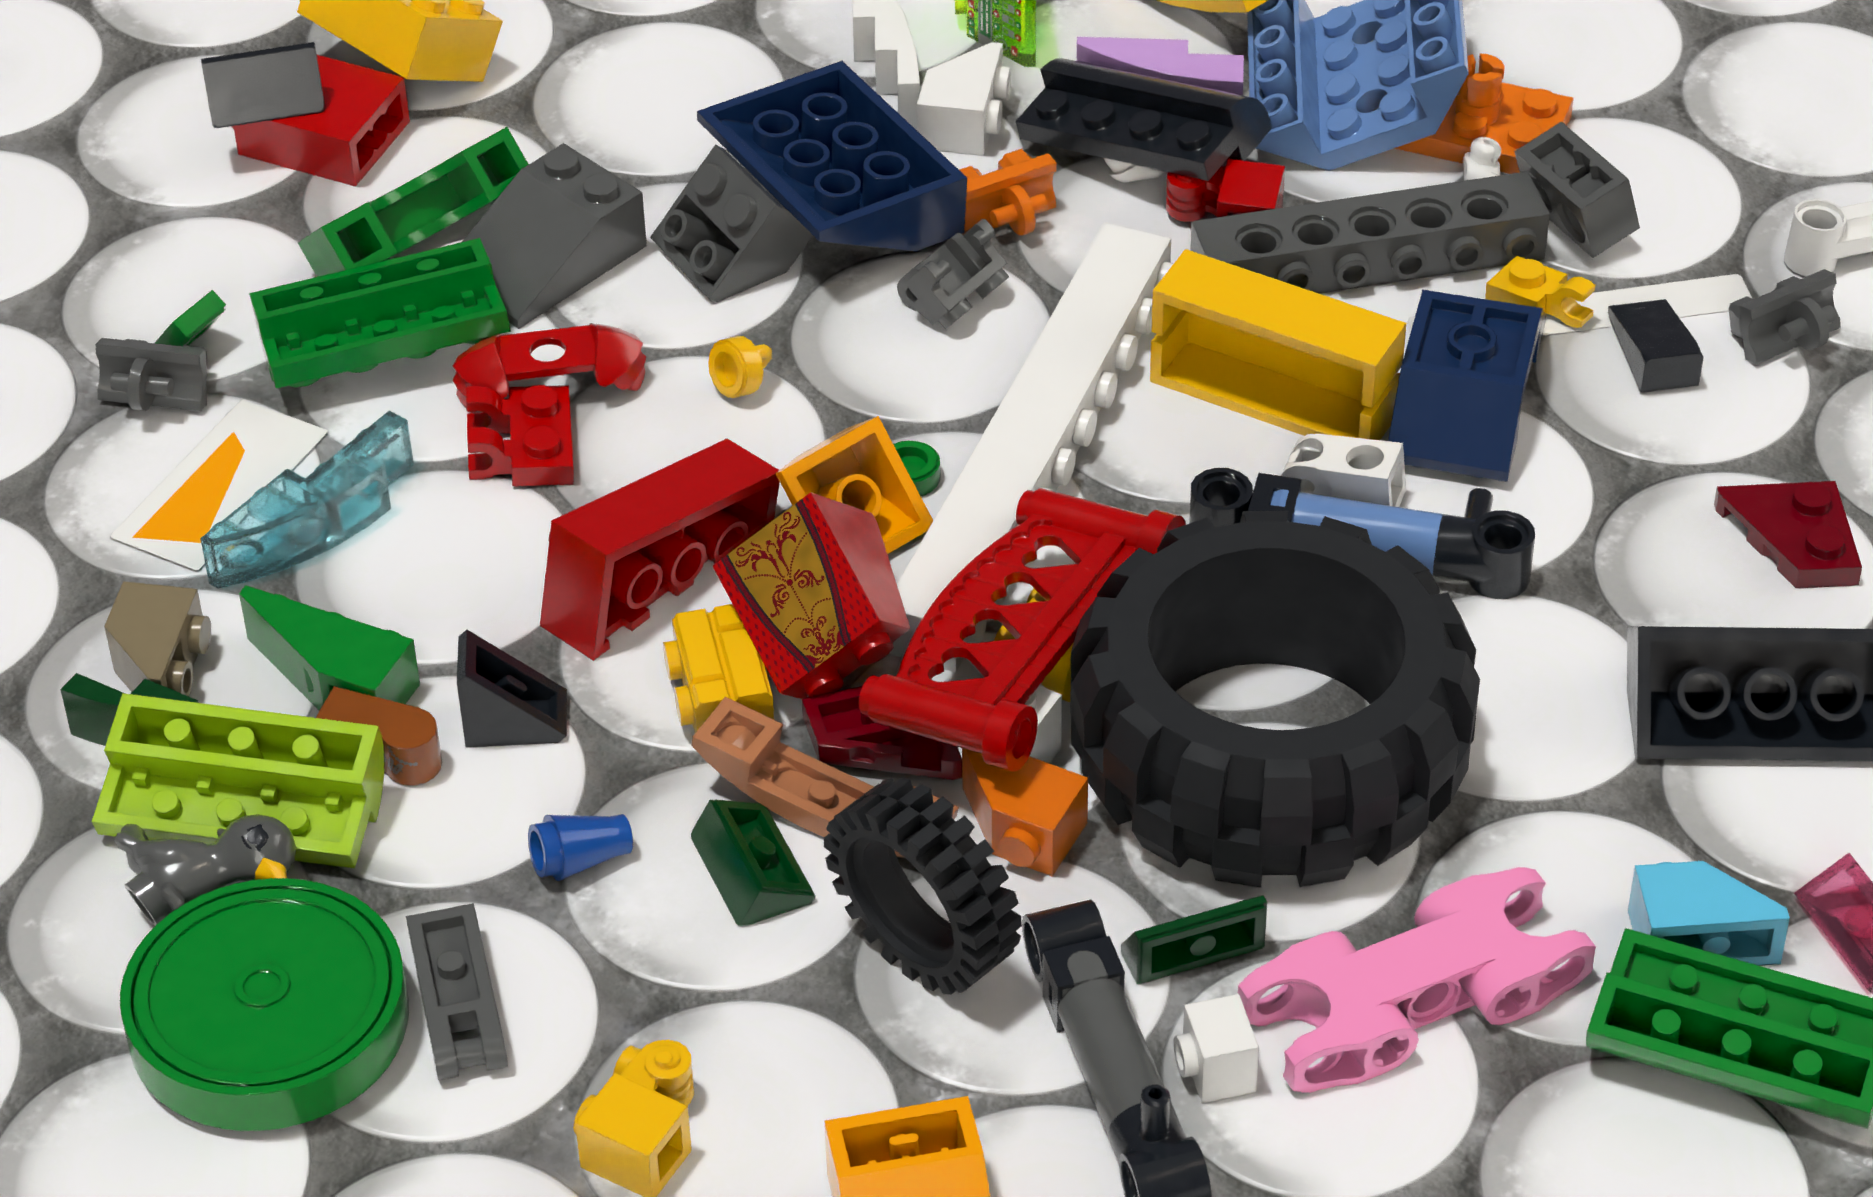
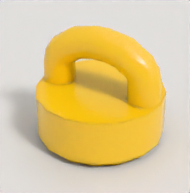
(738, 365)

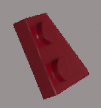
(1798, 529)
(851, 739)

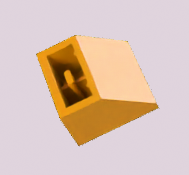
(907, 1152)

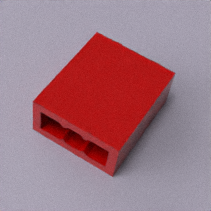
(344, 141)

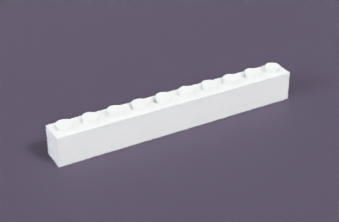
(1043, 414)

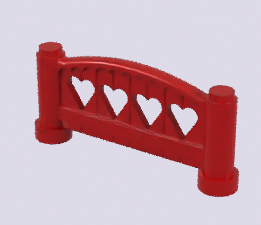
(991, 711)

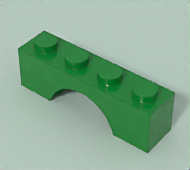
(417, 207)

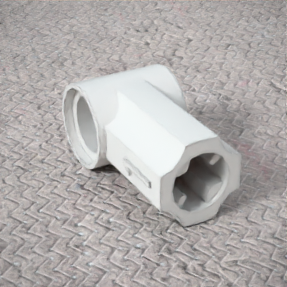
(1826, 233)

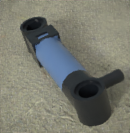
(1482, 547)

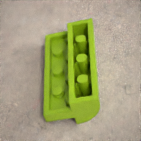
(201, 766)

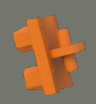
(1011, 193)

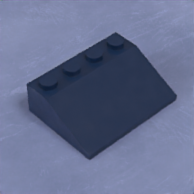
(843, 161)

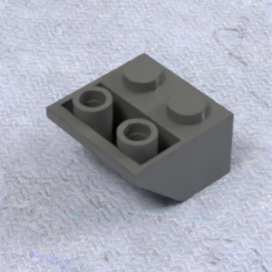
(729, 229)

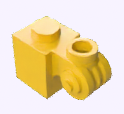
(640, 1119)

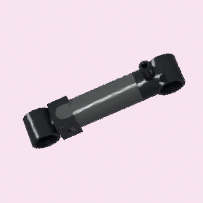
(1088, 1002)

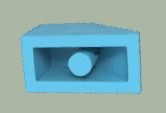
(1707, 911)

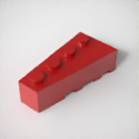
(650, 540)

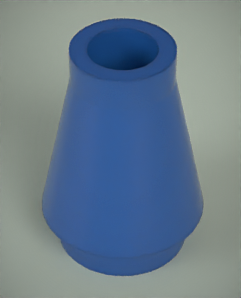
(575, 843)

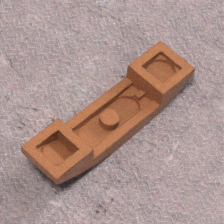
(795, 786)

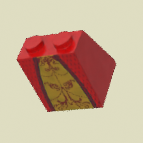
(815, 595)

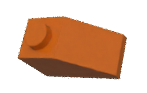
(1027, 813)

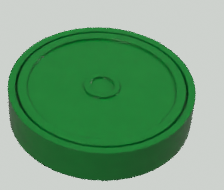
(264, 1004)

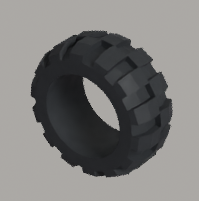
(1268, 796)

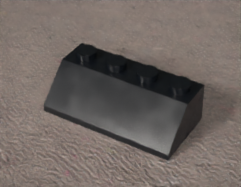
(1751, 693)

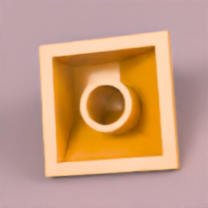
(863, 472)

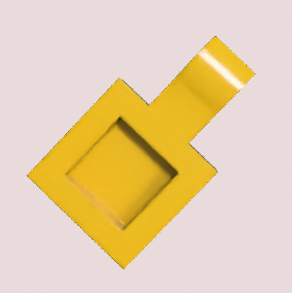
(1539, 286)

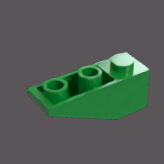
(329, 650)

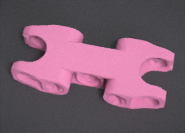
(1378, 996)

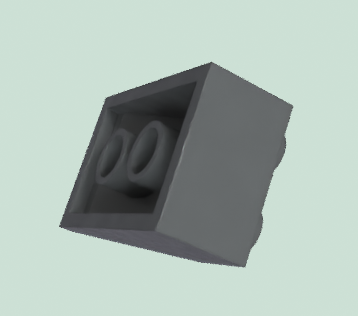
(558, 231)

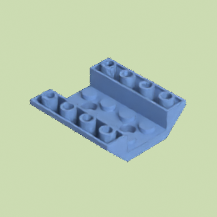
(1326, 78)

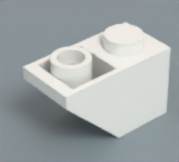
(963, 102)

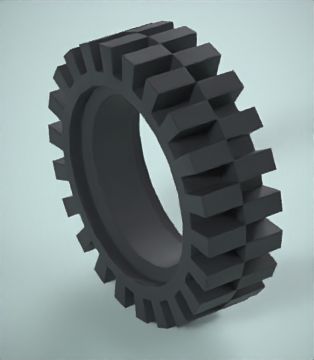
(951, 862)

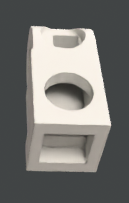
(1349, 468)

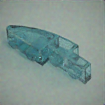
(306, 516)

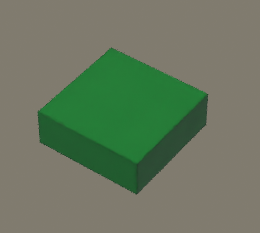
(193, 321)

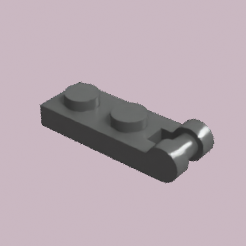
(456, 989)

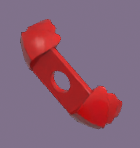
(594, 347)

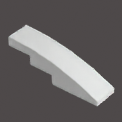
(885, 37)

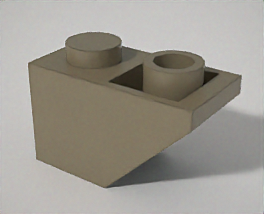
(157, 635)

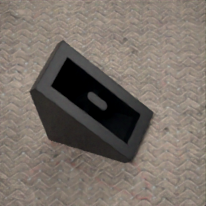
(505, 698)

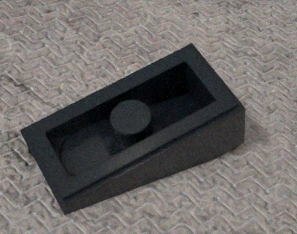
(1657, 345)

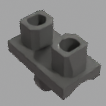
(1788, 317)
(152, 374)

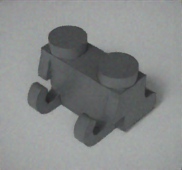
(952, 273)

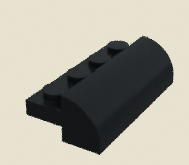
(1142, 119)

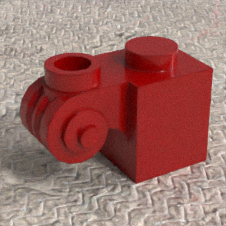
(1231, 191)

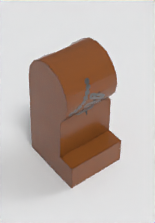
(407, 733)

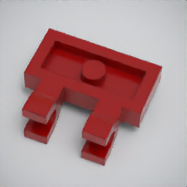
(538, 430)

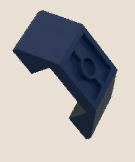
(1465, 383)

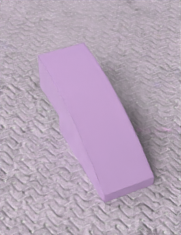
(1164, 60)

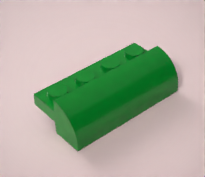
(378, 313)
(1738, 1027)

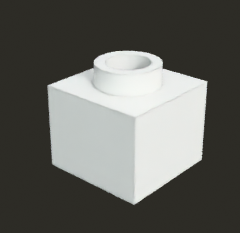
(1218, 1049)

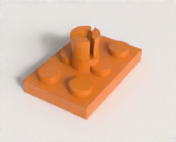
(1494, 111)

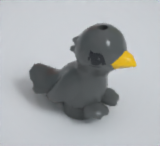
(184, 869)

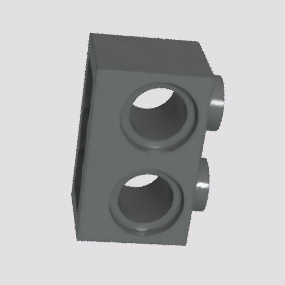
(1580, 189)

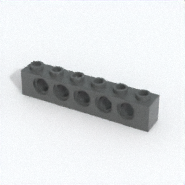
(1385, 234)

